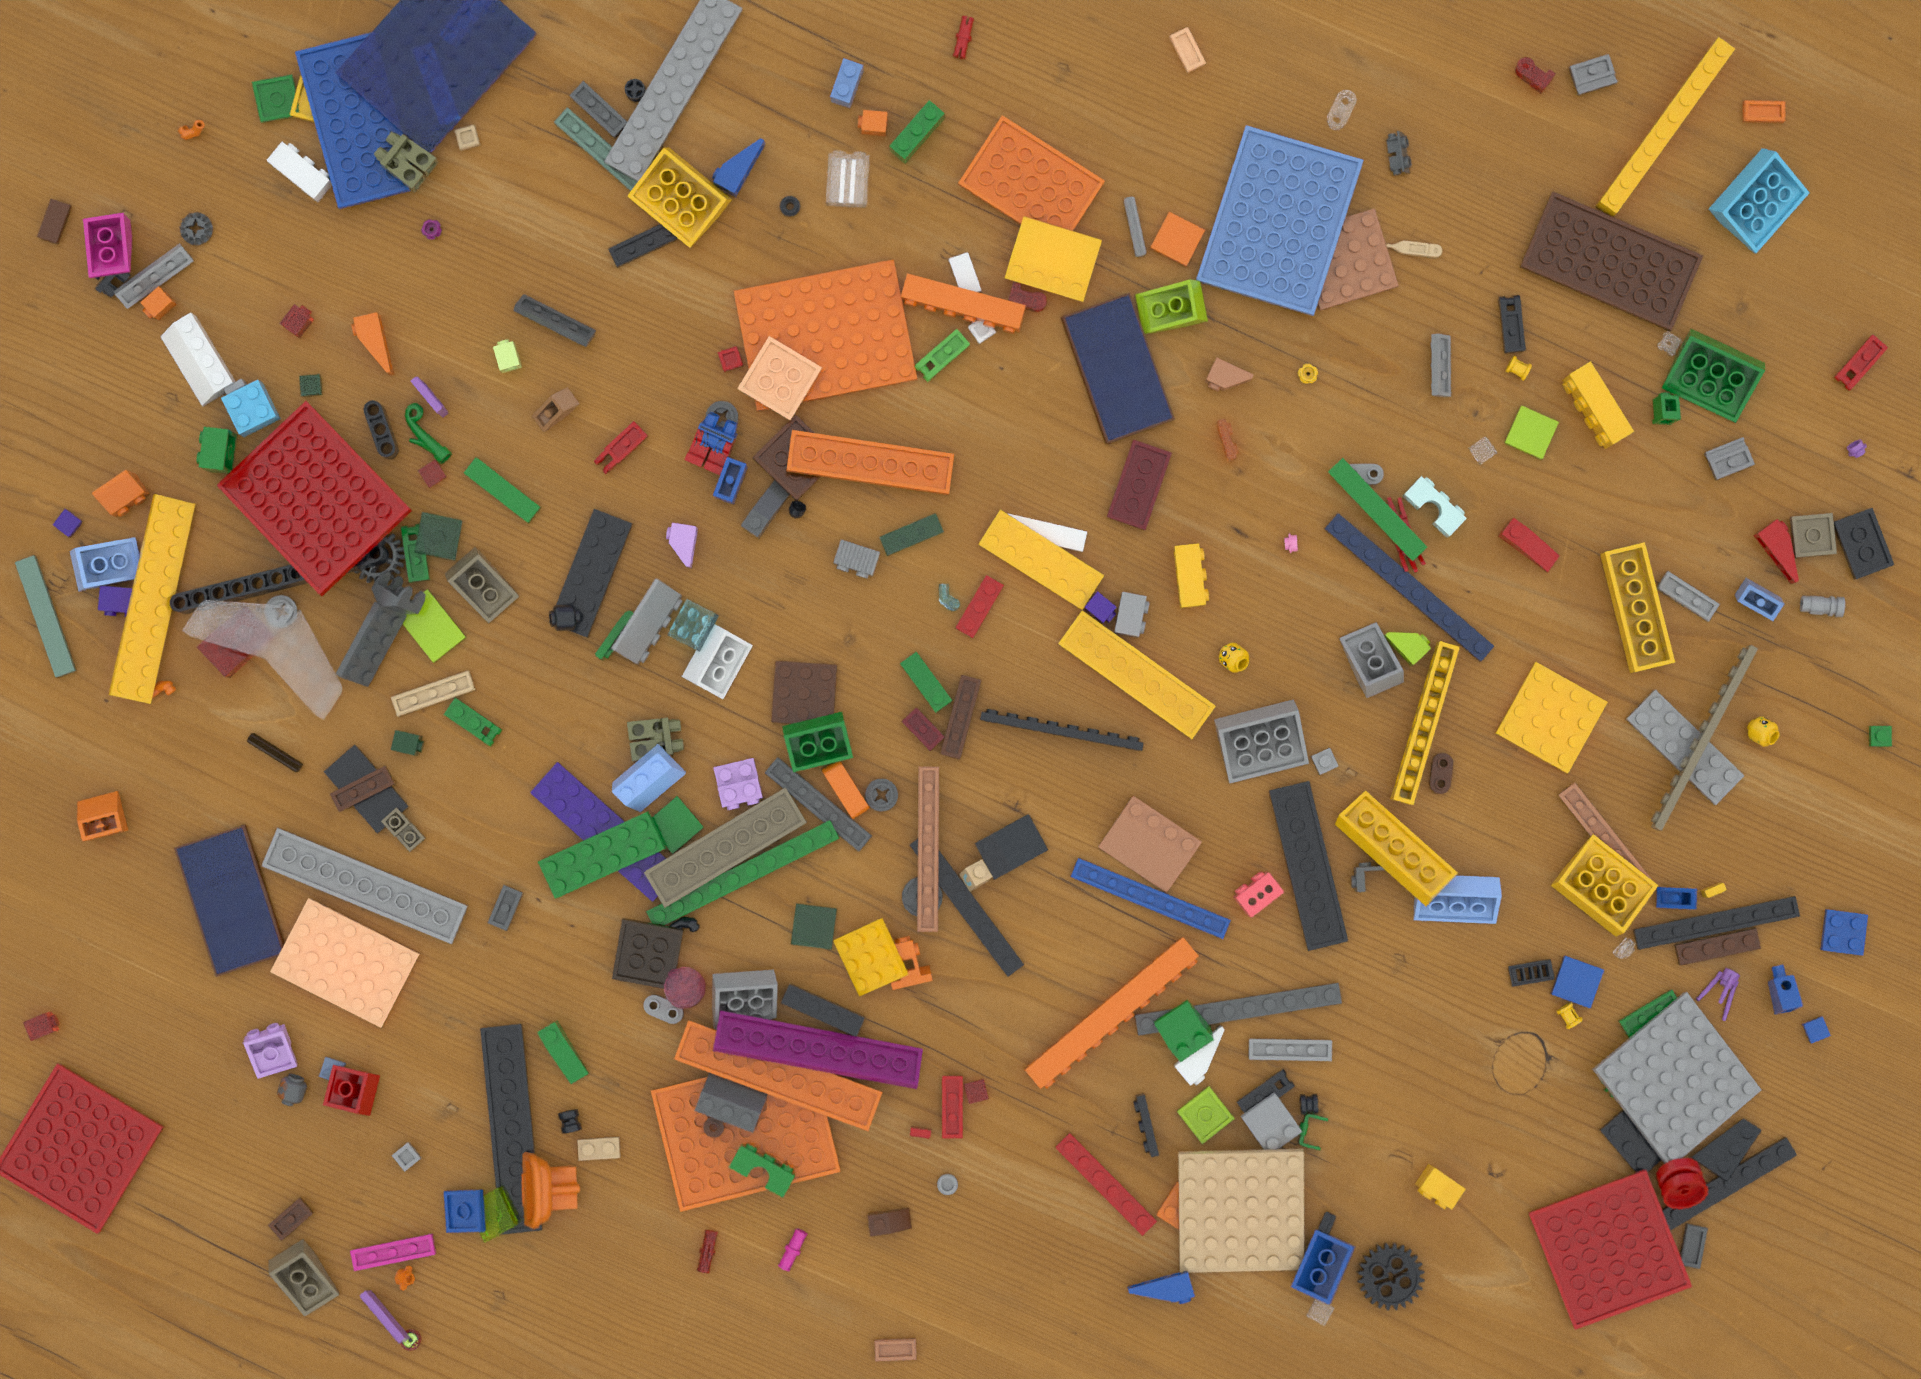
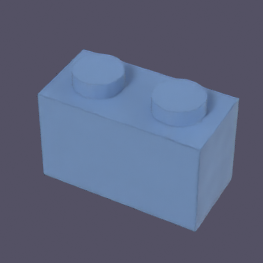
(846, 83)
(1759, 599)

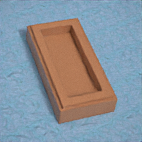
(895, 1349)

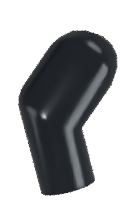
(686, 922)

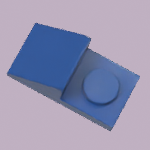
(1676, 898)

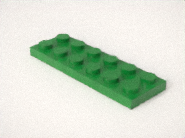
(601, 854)

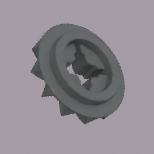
(202, 235)
(721, 407)
(871, 794)

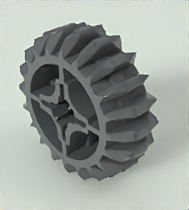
(394, 562)

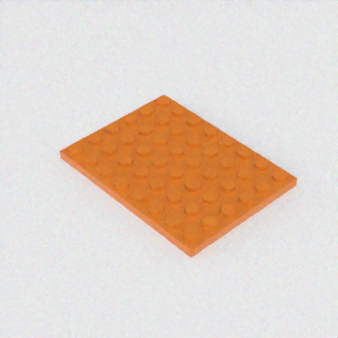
(837, 319)
(702, 1163)

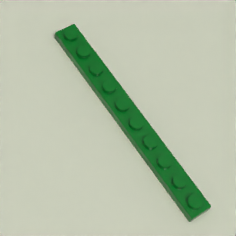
(746, 873)

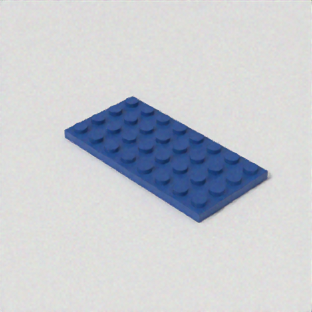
(347, 126)

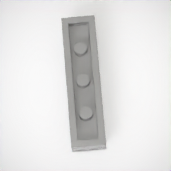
(153, 276)
(1290, 1049)

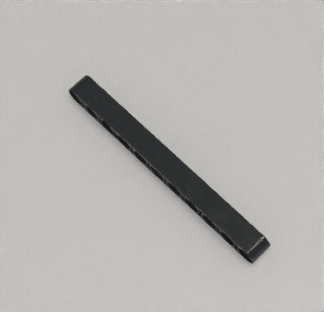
(269, 584)

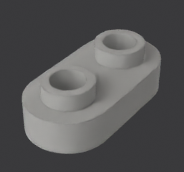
(1364, 471)
(662, 1009)

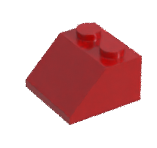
(351, 1090)

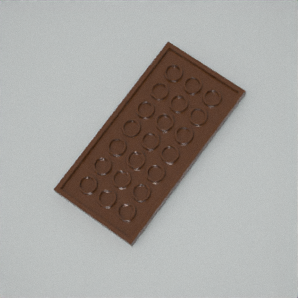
(1611, 261)

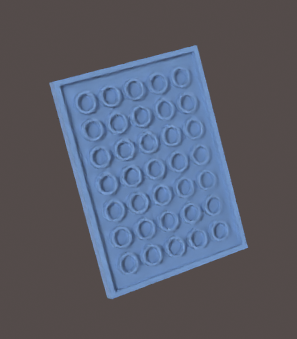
(1279, 220)

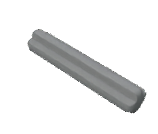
(1135, 227)

